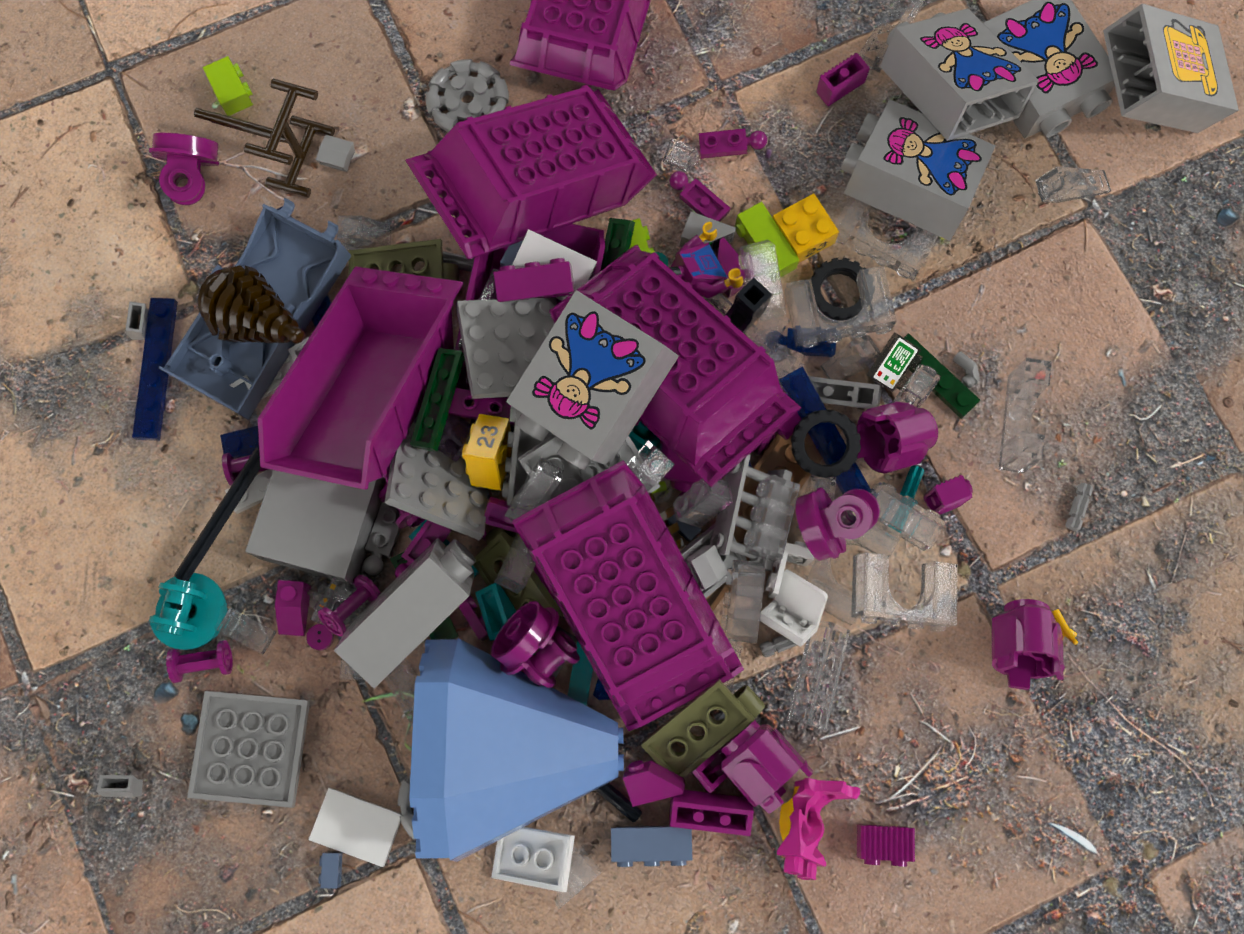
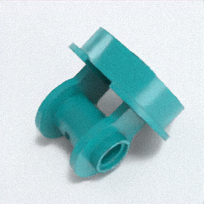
(172, 620)

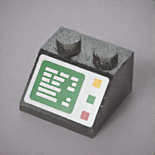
(895, 362)

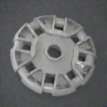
(464, 85)

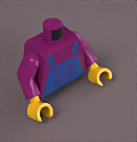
(701, 268)

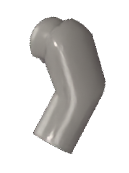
(970, 367)

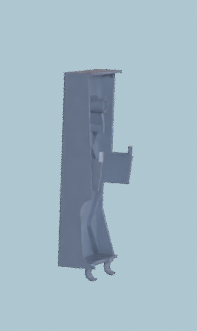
(301, 270)

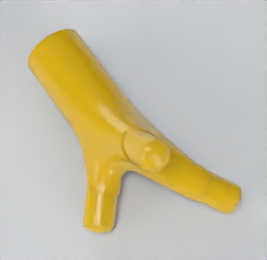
(1066, 631)

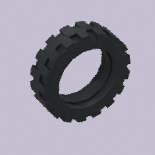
(830, 268)
(852, 441)

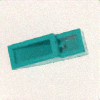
(495, 608)

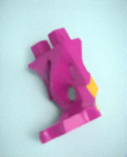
(803, 832)

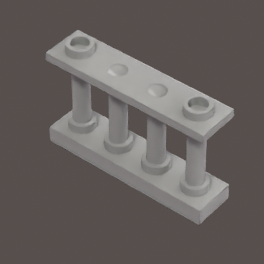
(729, 517)

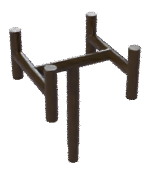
(279, 133)

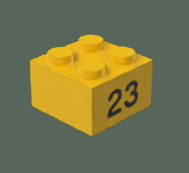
(807, 227)
(487, 451)

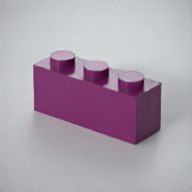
(534, 281)
(711, 812)

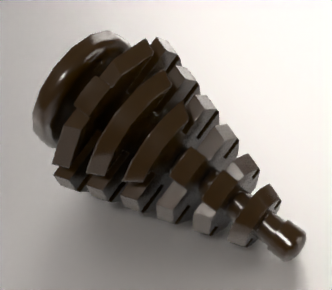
(245, 308)

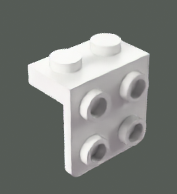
(793, 553)
(795, 609)

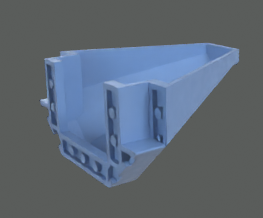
(496, 751)

